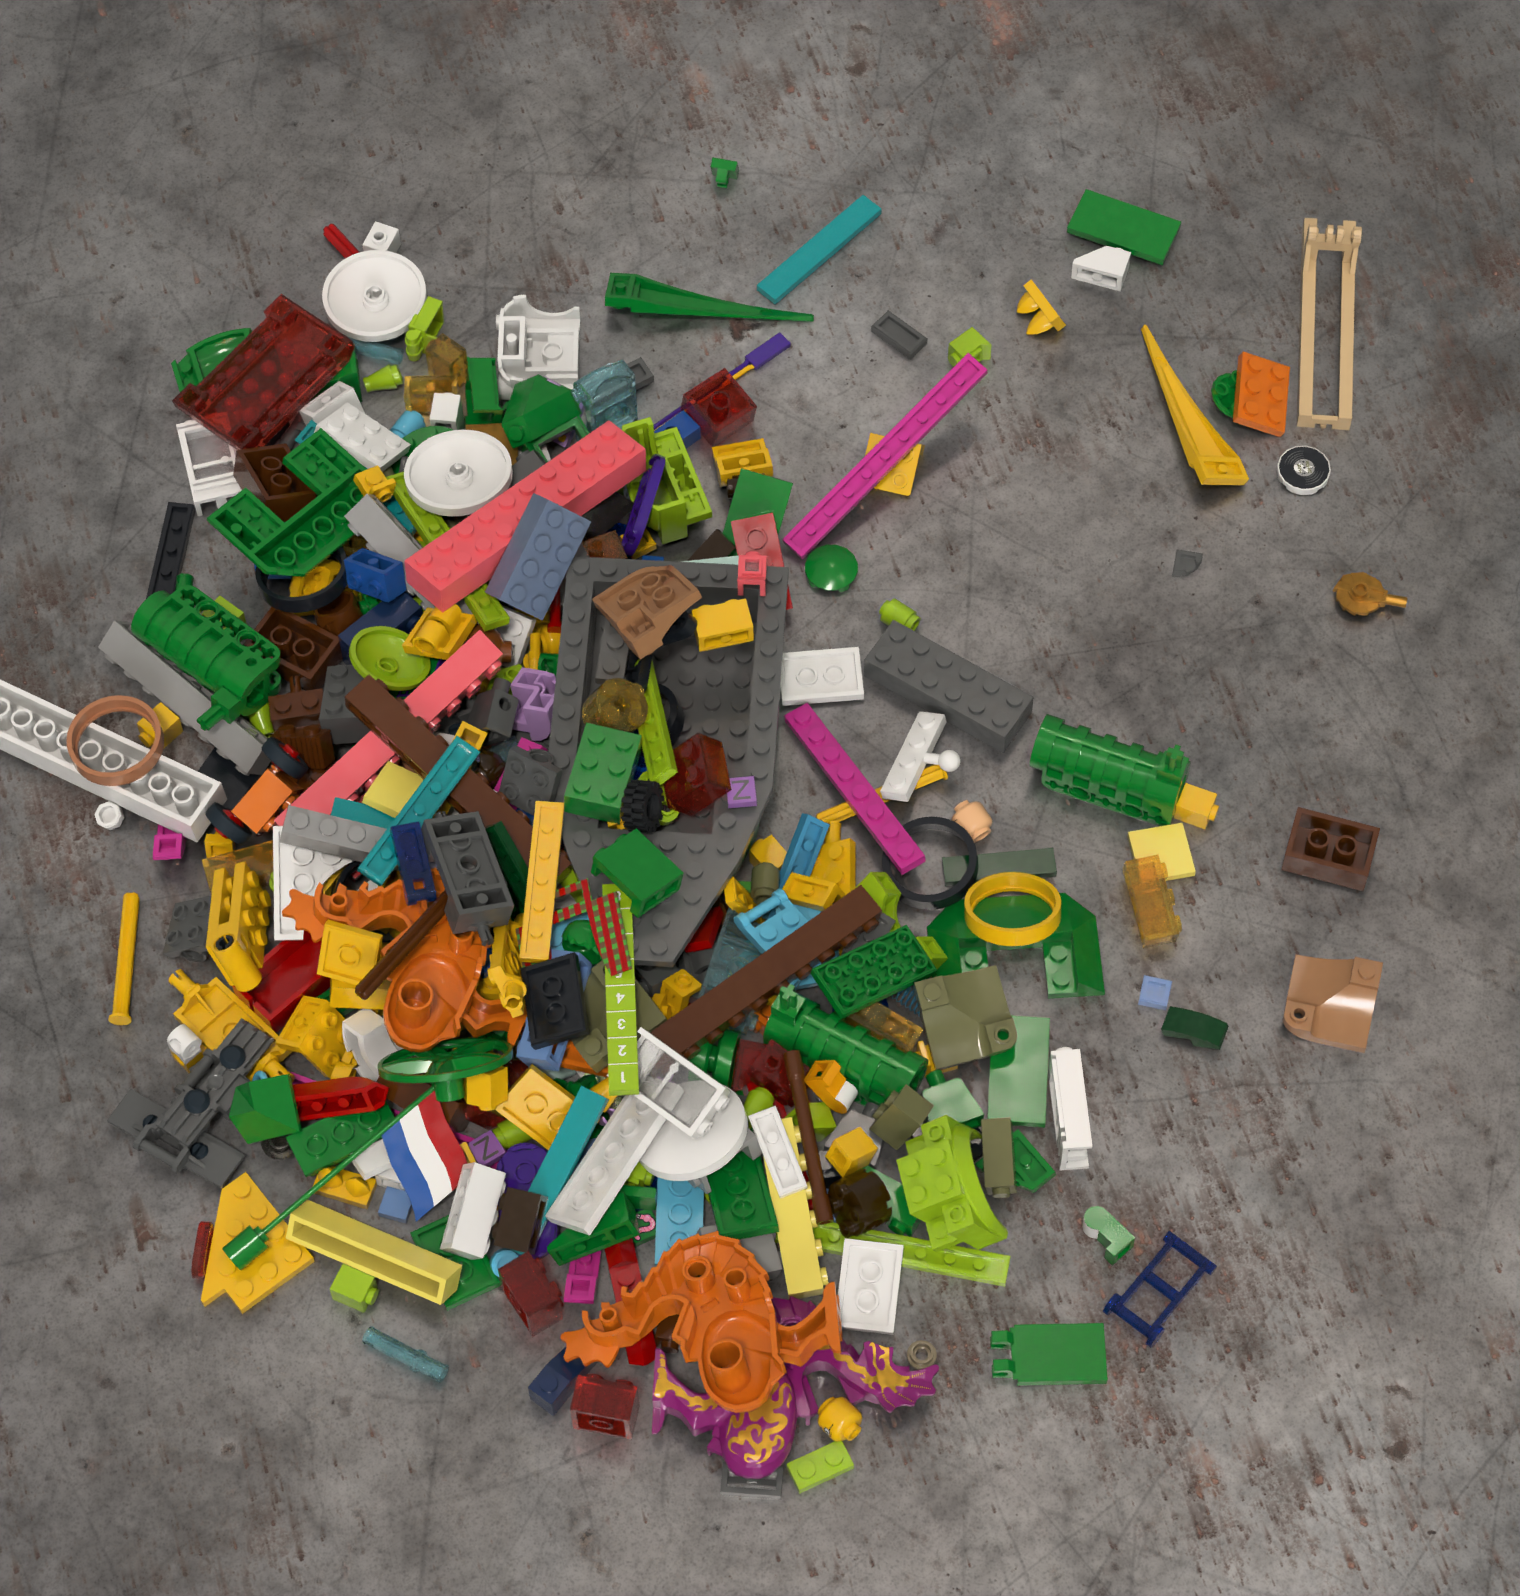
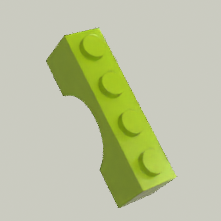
(887, 895)

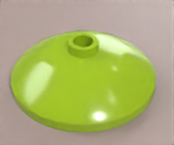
(380, 654)

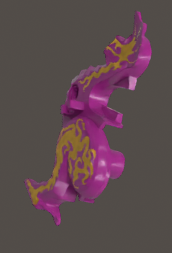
(762, 1439)

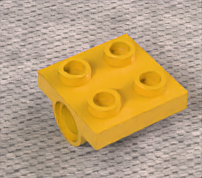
(439, 633)

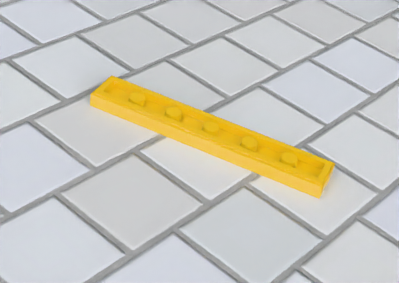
(541, 882)

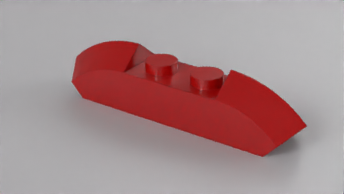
(338, 1097)
(625, 1272)

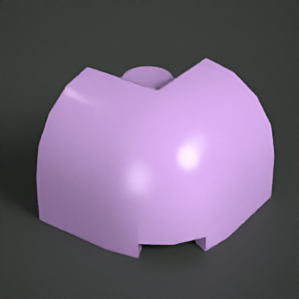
(535, 705)

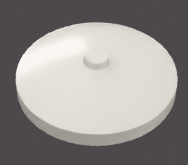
(373, 295)
(457, 472)
(682, 1158)

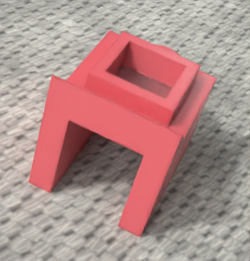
(752, 571)

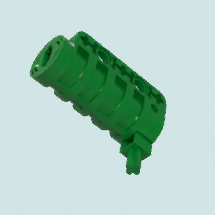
(209, 652)
(1109, 771)
(865, 1061)

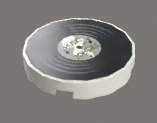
(1303, 470)

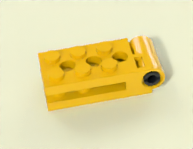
(238, 926)

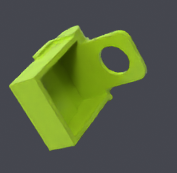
(424, 328)

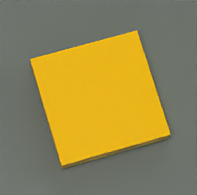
(348, 952)

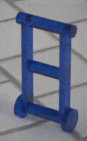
(1154, 1332)

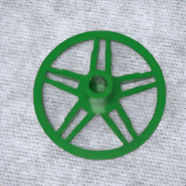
(445, 1067)

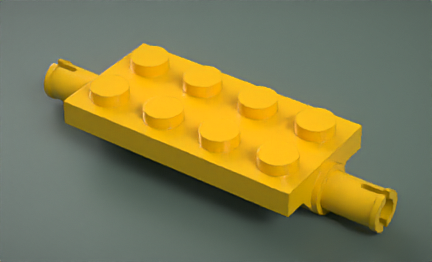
(837, 861)
(506, 967)
(214, 1011)

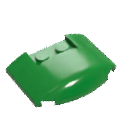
(206, 356)

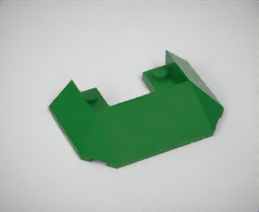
(312, 532)
(1069, 953)

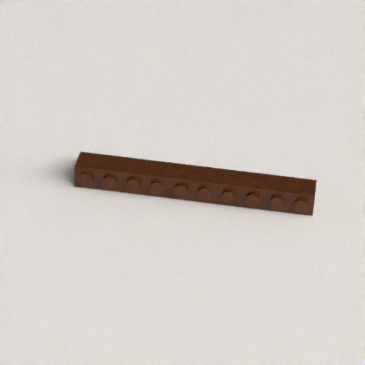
(421, 750)
(767, 973)

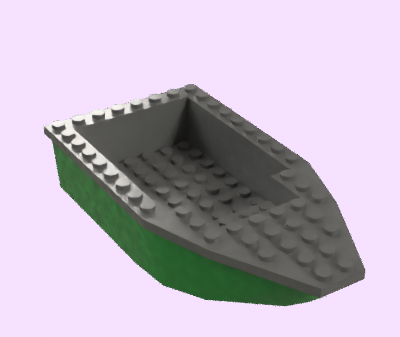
(723, 695)

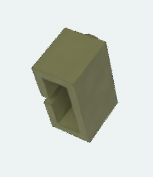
(900, 1116)

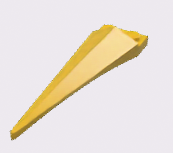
(1202, 444)

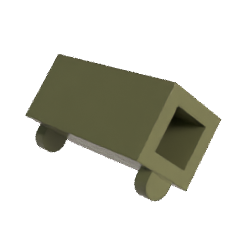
(998, 1157)

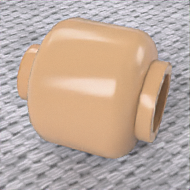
(973, 819)

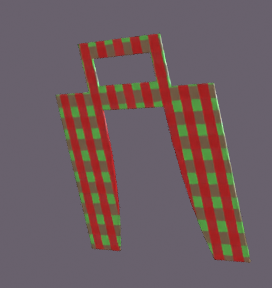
(605, 924)

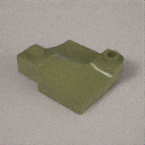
(964, 1016)
(594, 1045)

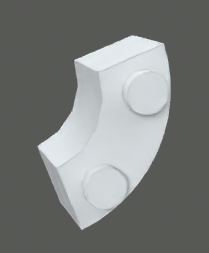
(368, 1040)

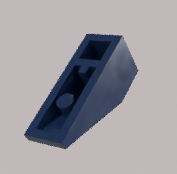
(557, 1382)

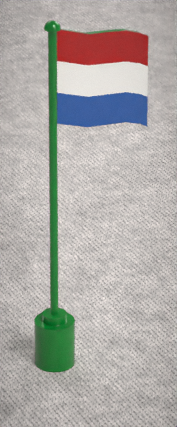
(419, 1151)

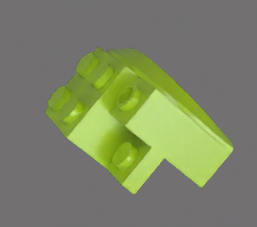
(679, 493)
(945, 1187)

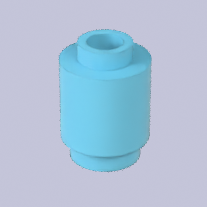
(407, 423)

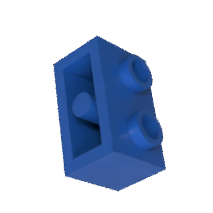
(375, 575)

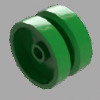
(719, 1059)

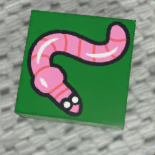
(647, 1227)

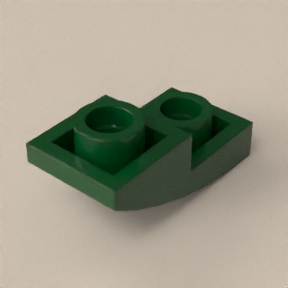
(1198, 1027)

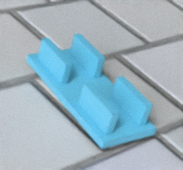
(677, 1213)

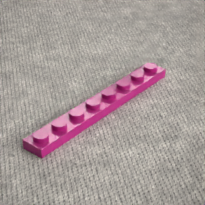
(855, 789)

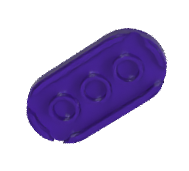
(643, 504)
(521, 1166)

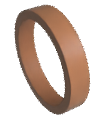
(105, 706)

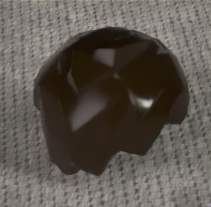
(491, 766)

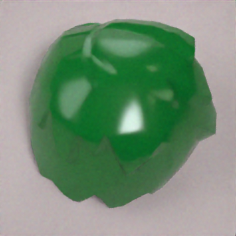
(579, 938)

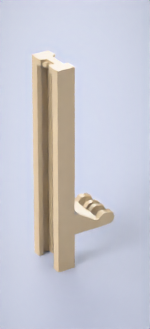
(1348, 241)

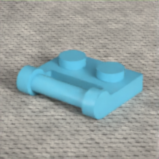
(776, 927)

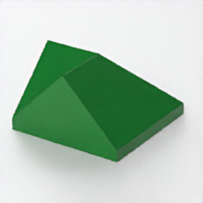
(265, 1109)

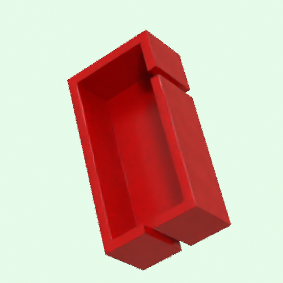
(286, 976)

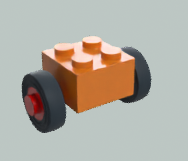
(266, 797)

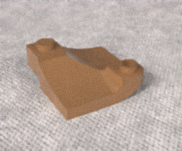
(646, 606)
(1333, 1000)

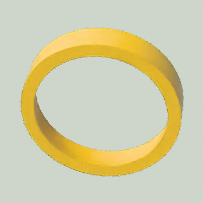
(1012, 882)

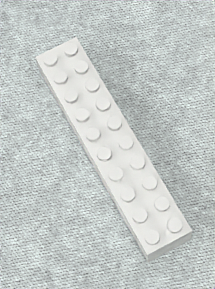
(165, 795)

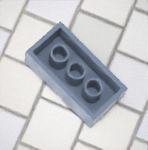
(538, 556)

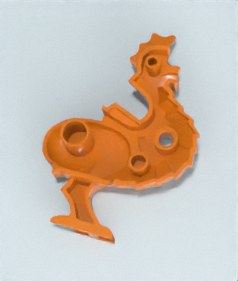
(434, 983)
(721, 1322)

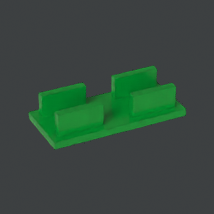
(335, 1138)

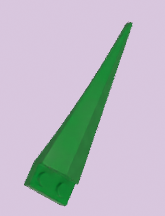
(650, 296)

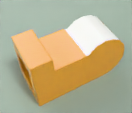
(831, 1085)

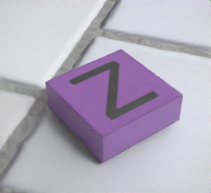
(742, 793)
(486, 1149)

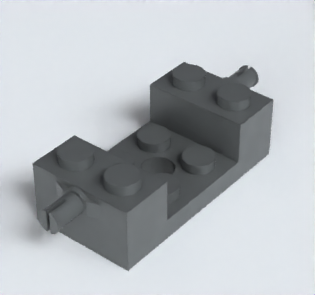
(475, 896)

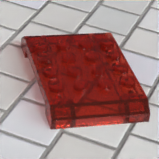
(267, 376)

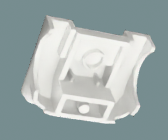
(536, 344)

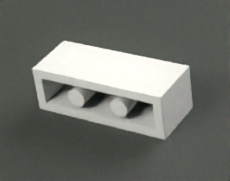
(473, 1211)

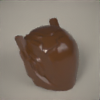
(339, 613)

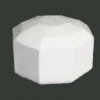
(109, 815)

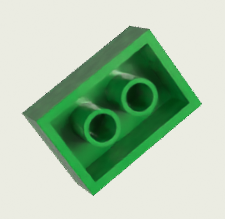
(601, 773)

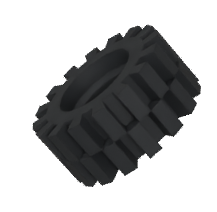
(642, 806)

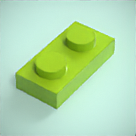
(820, 1466)

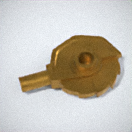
(1364, 594)

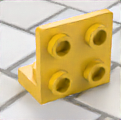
(902, 476)
(315, 1033)

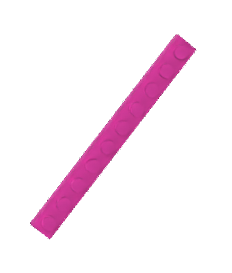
(885, 455)

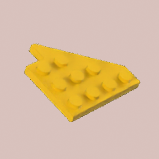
(239, 1207)

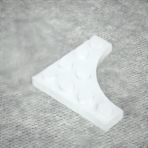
(297, 870)

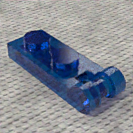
(413, 862)

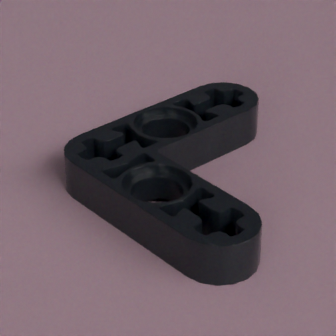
(679, 630)

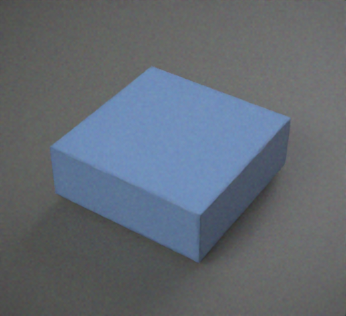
(1155, 992)
(395, 1205)

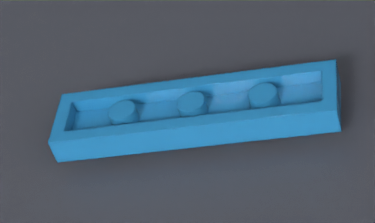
(802, 850)

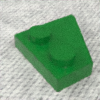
(1030, 1166)

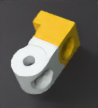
(185, 1046)

